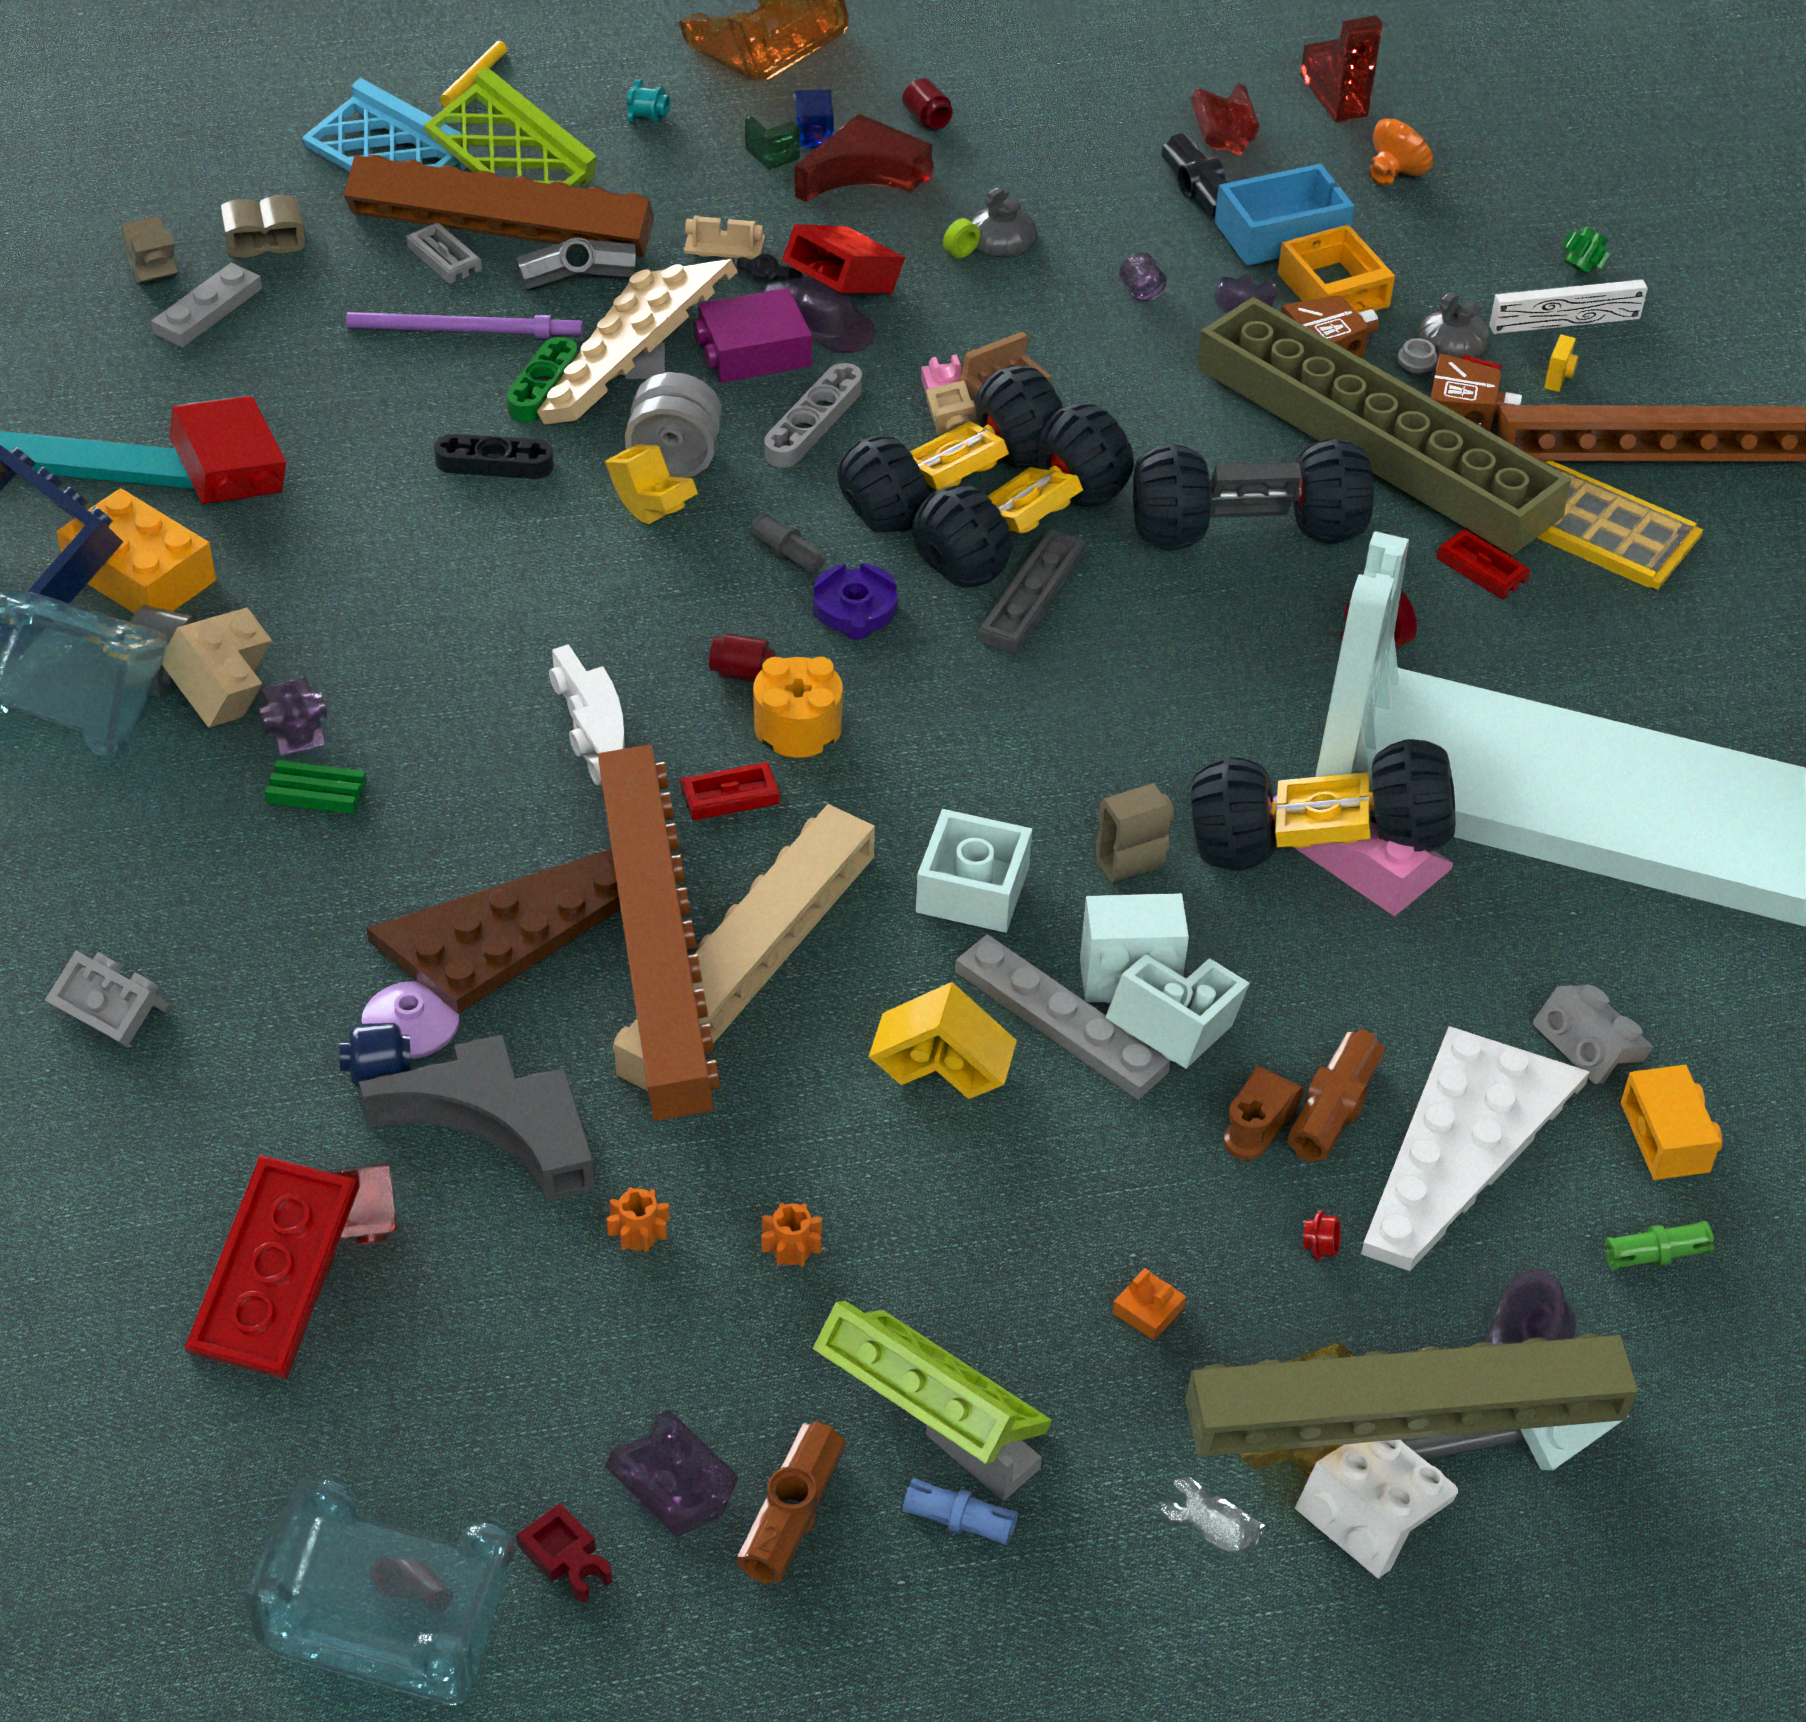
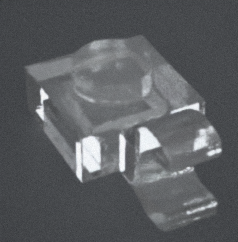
(1223, 1522)

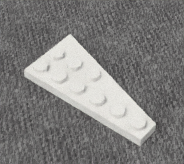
(1466, 1131)

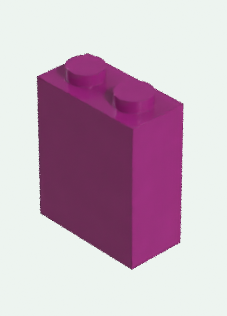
(753, 335)

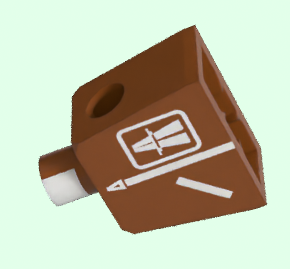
(1335, 321)
(1470, 389)

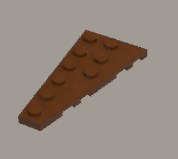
(499, 932)

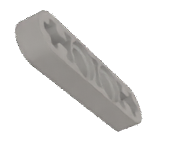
(820, 417)

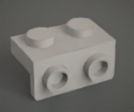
(1591, 1031)

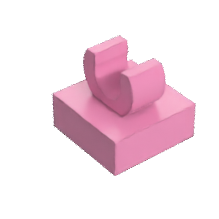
(942, 374)

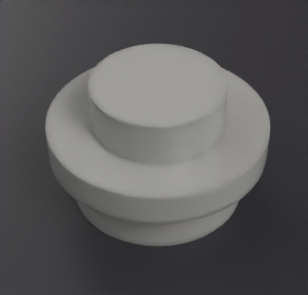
(1418, 356)

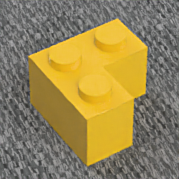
(944, 1035)

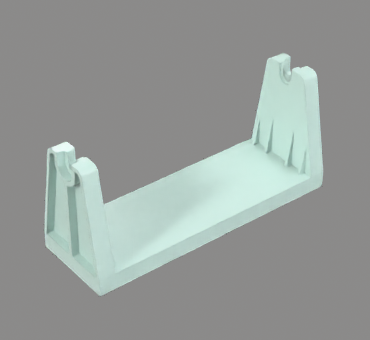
(1567, 780)

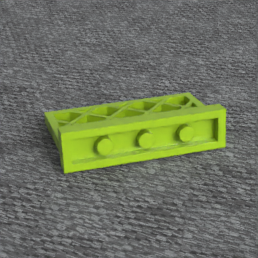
(526, 119)
(927, 1381)

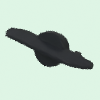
(766, 268)

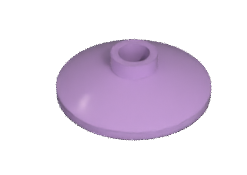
(417, 1013)

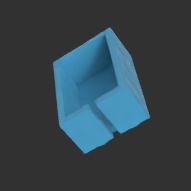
(1277, 208)

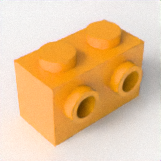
(1671, 1122)

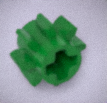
(1586, 250)

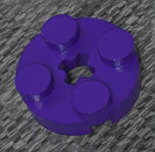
(855, 617)

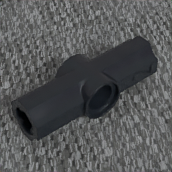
(1194, 172)

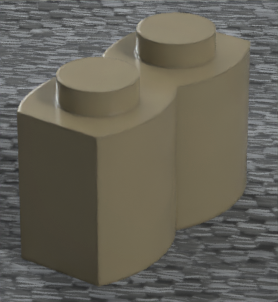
(263, 226)
(1133, 832)

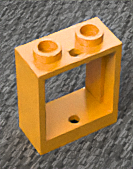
(1370, 280)

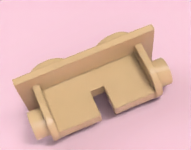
(708, 239)

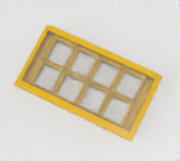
(1620, 531)

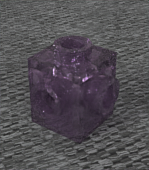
(293, 715)

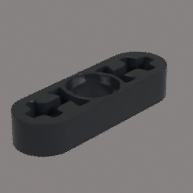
(532, 456)

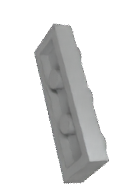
(206, 304)

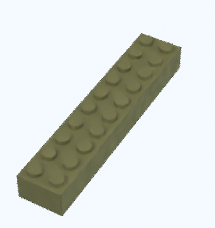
(1405, 433)

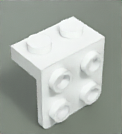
(1373, 1498)

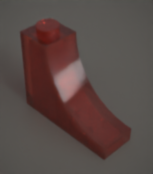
(1344, 69)
(864, 154)

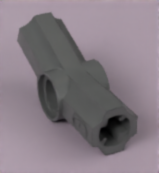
(601, 259)

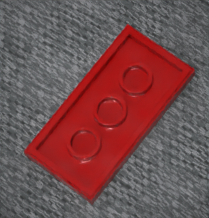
(272, 1267)

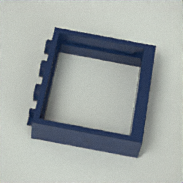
(88, 548)

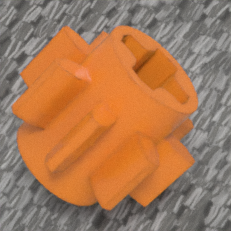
(638, 1219)
(791, 1234)

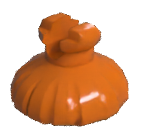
(1398, 151)

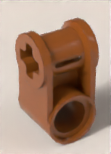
(1260, 1113)

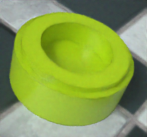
(961, 238)

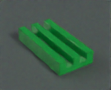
(315, 781)

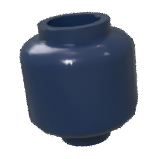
(375, 1051)

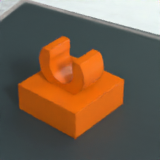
(1149, 1304)

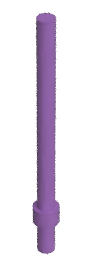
(541, 326)

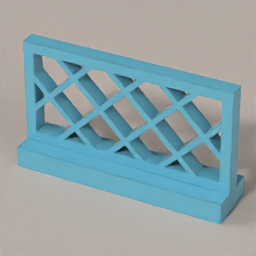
(379, 111)

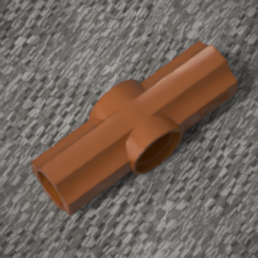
(1336, 1096)
(781, 1525)

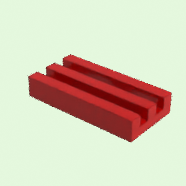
(1483, 563)
(732, 795)

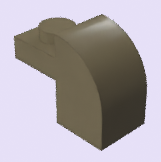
(149, 249)

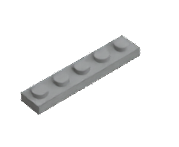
(1062, 1016)

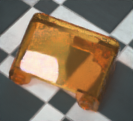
(767, 37)

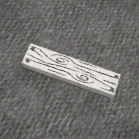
(1568, 306)

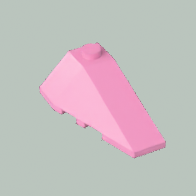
(1380, 869)

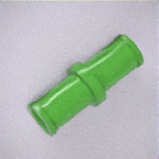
(1659, 1245)

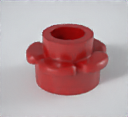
(1322, 1235)

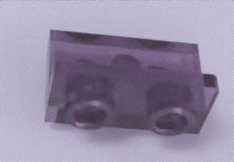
(674, 1475)

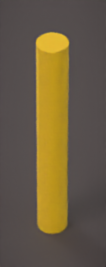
(468, 79)

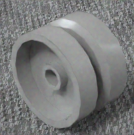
(680, 418)

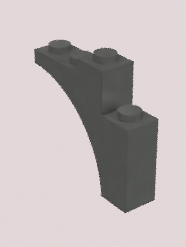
(479, 1094)

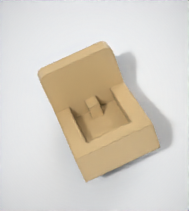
(950, 406)

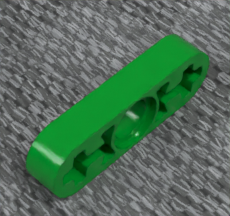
(541, 365)

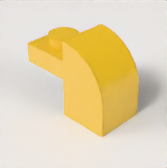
(645, 483)

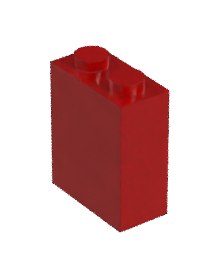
(843, 259)
(227, 449)

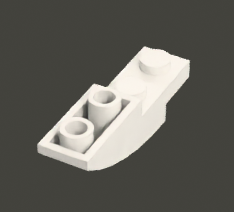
(592, 706)

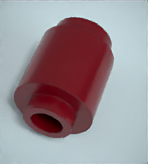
(927, 104)
(739, 656)

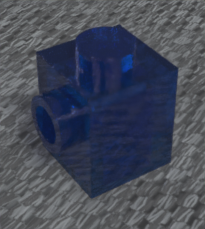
(814, 116)

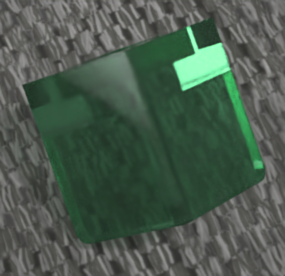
(774, 145)

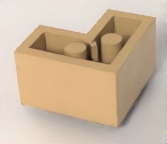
(216, 664)

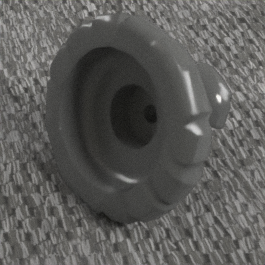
(1004, 226)
(1455, 328)

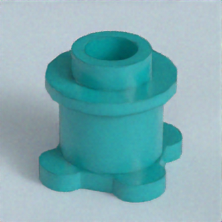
(647, 102)

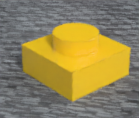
(1562, 363)

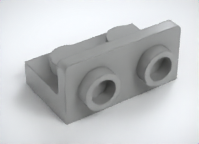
(104, 998)

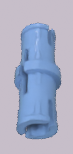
(960, 1511)

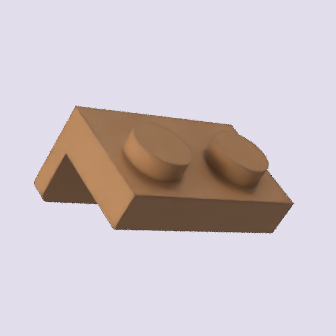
(985, 361)

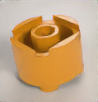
(798, 705)

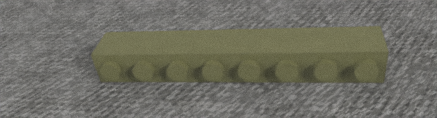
(1409, 1394)

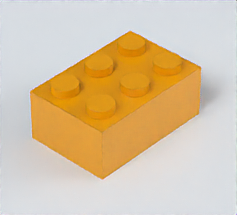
(155, 564)

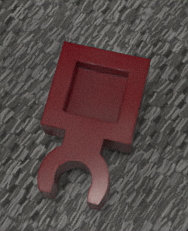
(561, 1547)

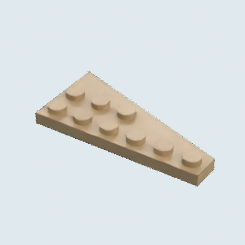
(637, 321)

